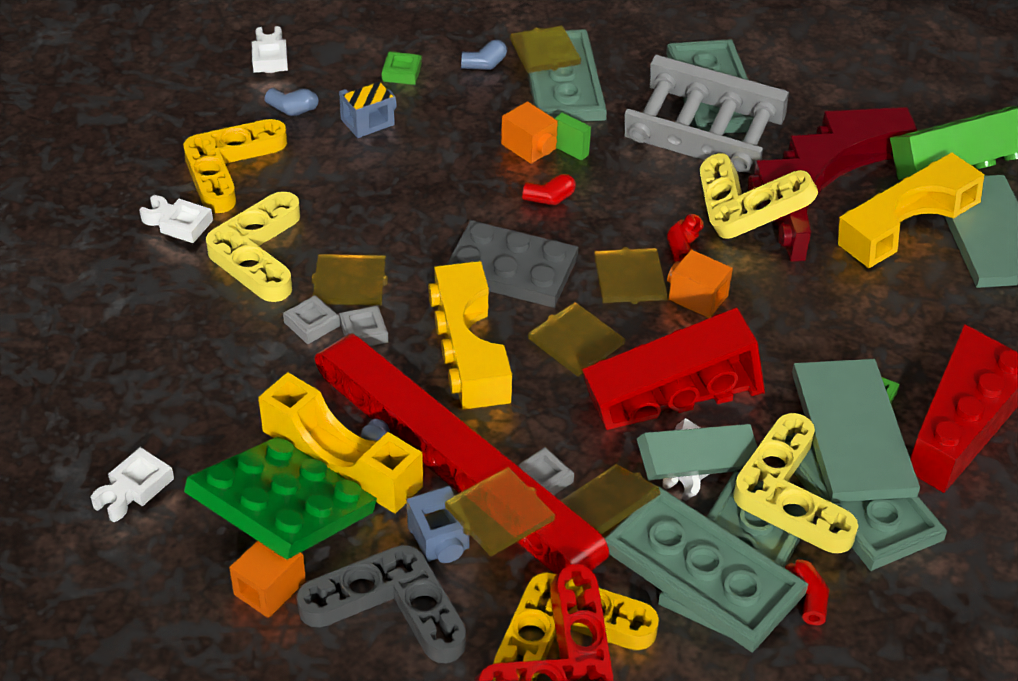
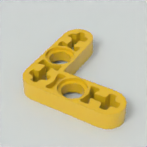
(269, 138)
(529, 613)

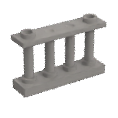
(712, 88)

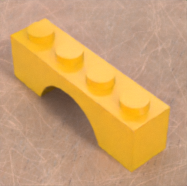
(941, 188)
(478, 367)
(382, 467)

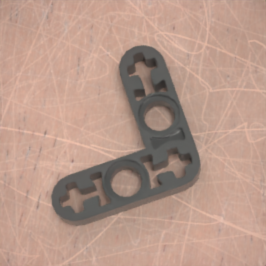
(400, 586)

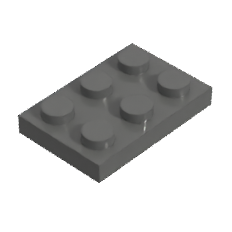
(517, 262)

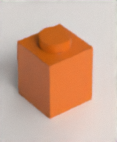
(529, 132)
(699, 283)
(266, 578)

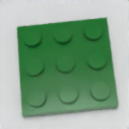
(280, 496)

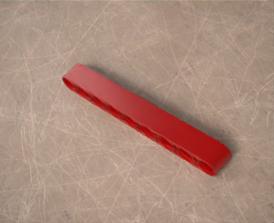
(451, 446)

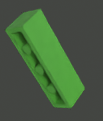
(973, 139)

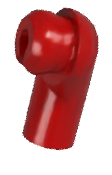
(552, 192)
(683, 234)
(817, 592)

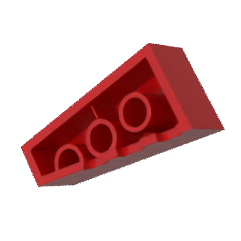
(677, 371)
(968, 408)

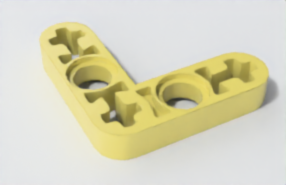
(728, 213)
(276, 215)
(778, 492)

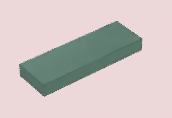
(696, 451)

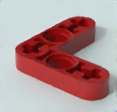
(574, 659)

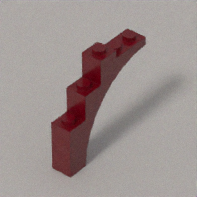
(839, 146)

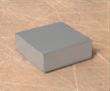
(311, 319)
(365, 324)
(548, 471)

